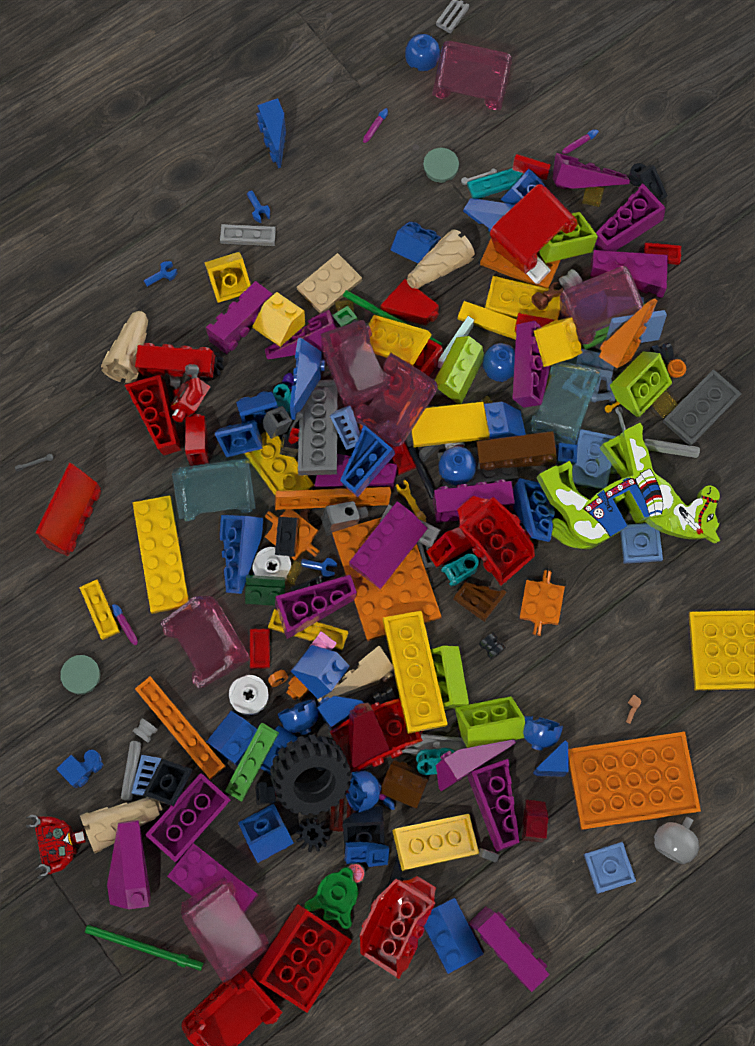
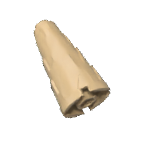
(444, 258)
(121, 358)
(103, 823)

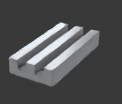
(459, 4)

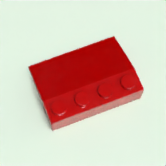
(68, 511)
(302, 958)

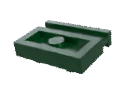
(263, 589)

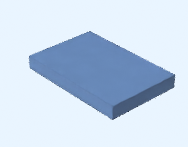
(653, 329)
(586, 470)

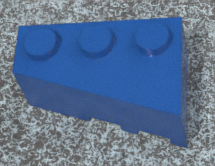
(366, 461)

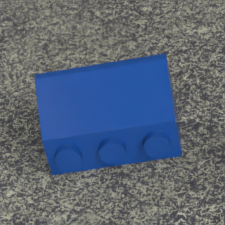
(452, 936)

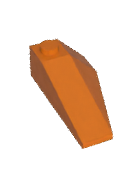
(624, 343)

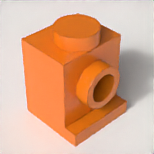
(297, 689)

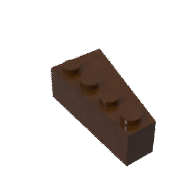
(517, 451)

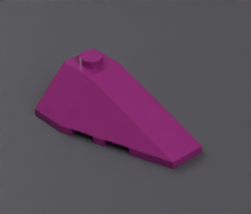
(573, 174)

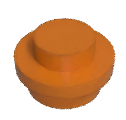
(676, 368)

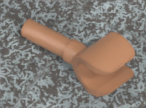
(635, 703)

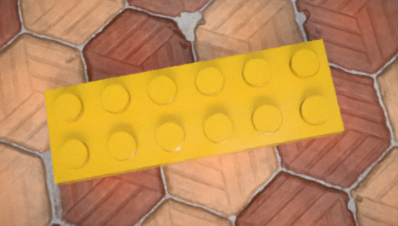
(160, 554)
(414, 672)

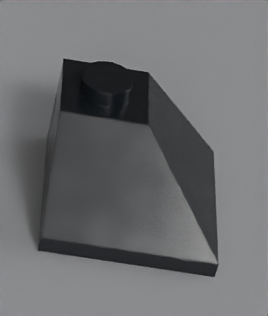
(167, 782)
(364, 826)

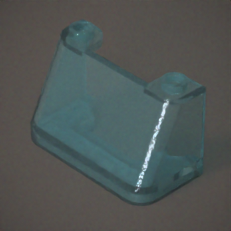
(566, 401)
(213, 488)

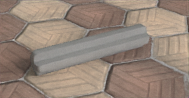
(672, 448)
(131, 770)

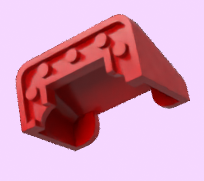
(530, 227)
(230, 1013)

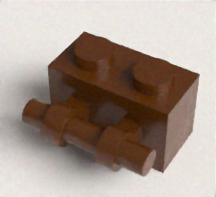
(404, 783)

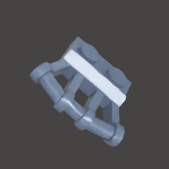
(592, 359)

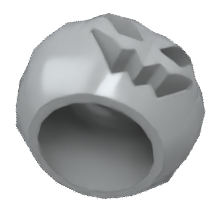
(677, 841)

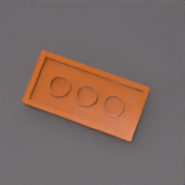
(495, 261)

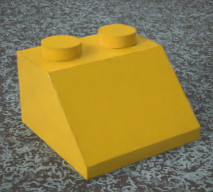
(228, 276)
(279, 319)
(558, 341)

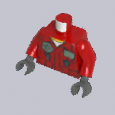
(188, 395)
(55, 843)

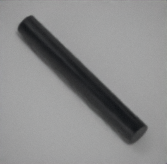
(422, 472)

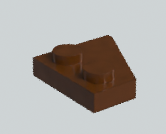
(479, 599)

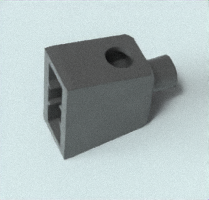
(342, 516)

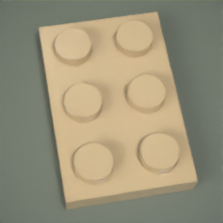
(329, 283)

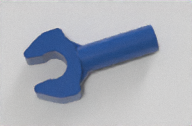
(258, 208)
(162, 274)
(320, 566)

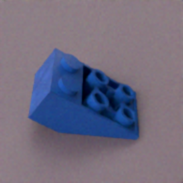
(272, 124)

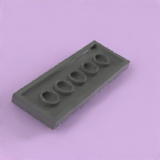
(317, 432)

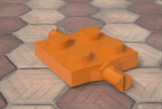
(305, 534)
(542, 602)

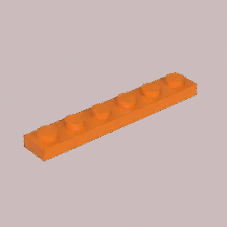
(326, 497)
(180, 728)

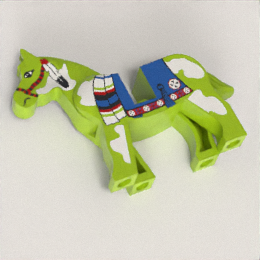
(645, 494)

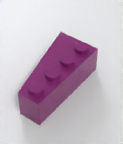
(385, 477)
(495, 800)

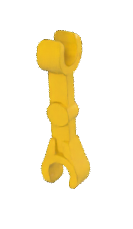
(411, 501)

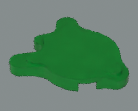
(336, 897)

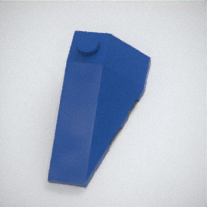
(486, 211)
(241, 541)

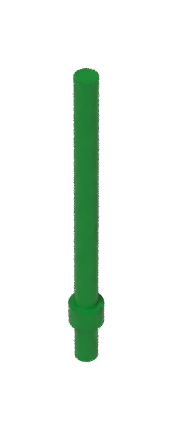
(372, 308)
(182, 960)

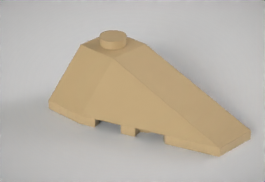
(370, 671)

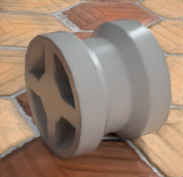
(570, 279)
(145, 730)

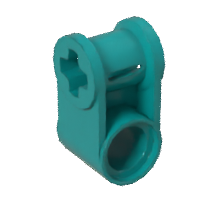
(283, 401)
(459, 569)
(433, 758)

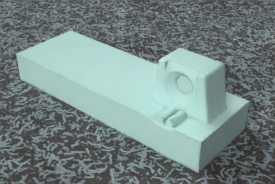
(463, 331)

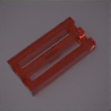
(332, 816)

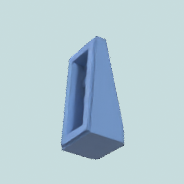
(352, 425)
(136, 790)

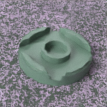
(441, 165)
(80, 674)

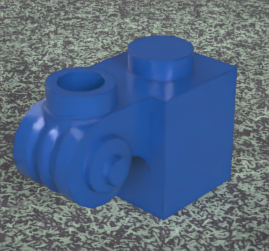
(76, 772)

